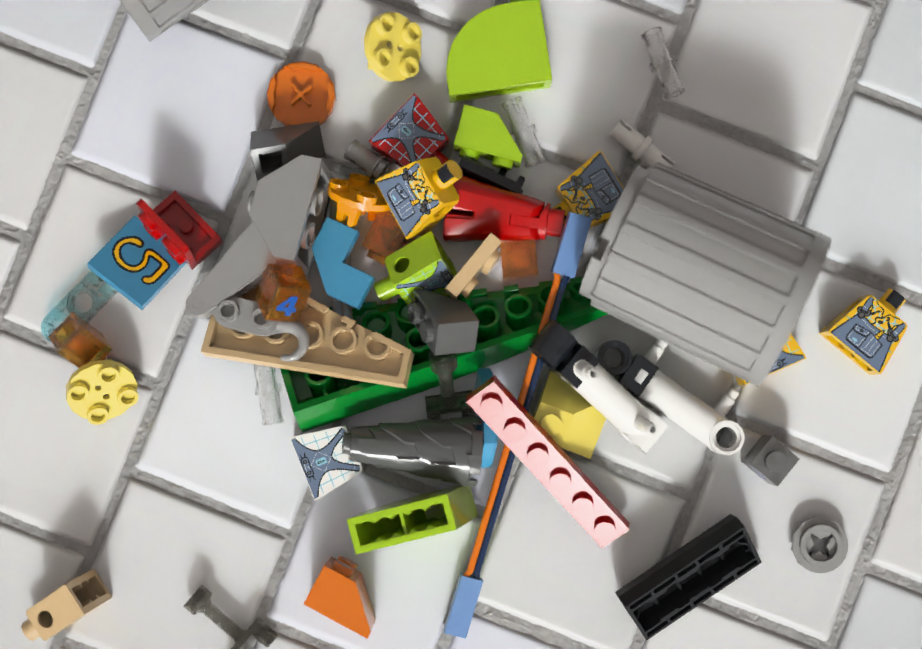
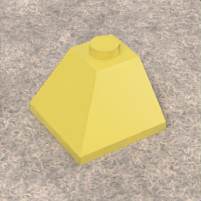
(568, 417)

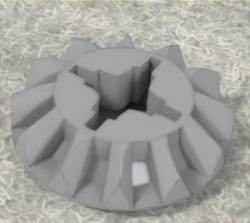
(835, 546)

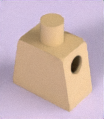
(65, 606)

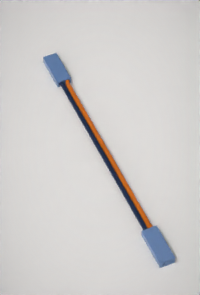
(469, 586)

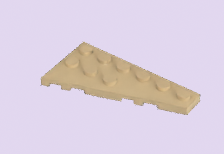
(335, 348)

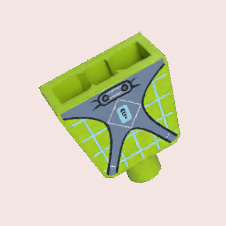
(414, 266)

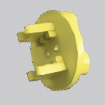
(399, 33)
(90, 401)

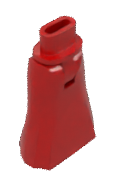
(497, 211)

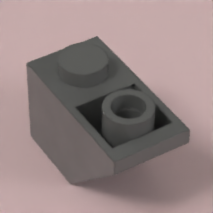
(280, 145)
(443, 322)

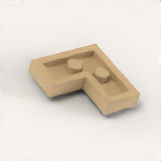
(481, 261)

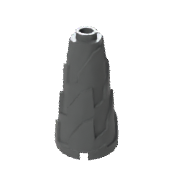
(425, 448)

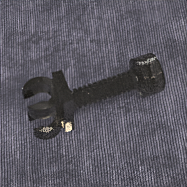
(448, 400)
(201, 603)

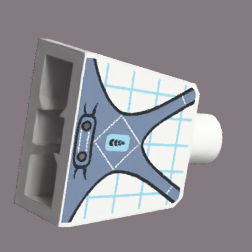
(323, 460)

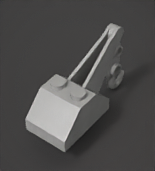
(285, 222)

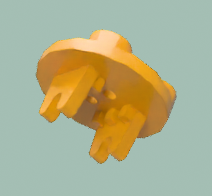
(355, 197)

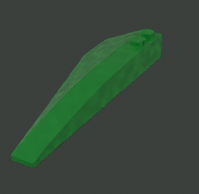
(505, 329)

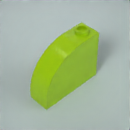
(499, 53)
(412, 518)

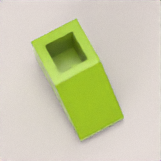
(486, 137)

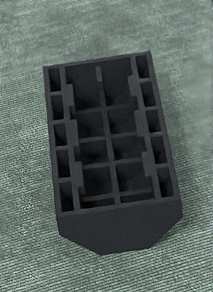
(689, 576)

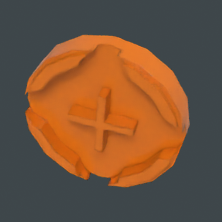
(301, 94)

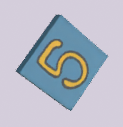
(135, 264)

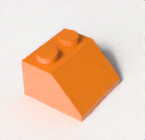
(342, 596)

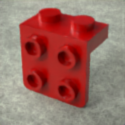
(182, 229)

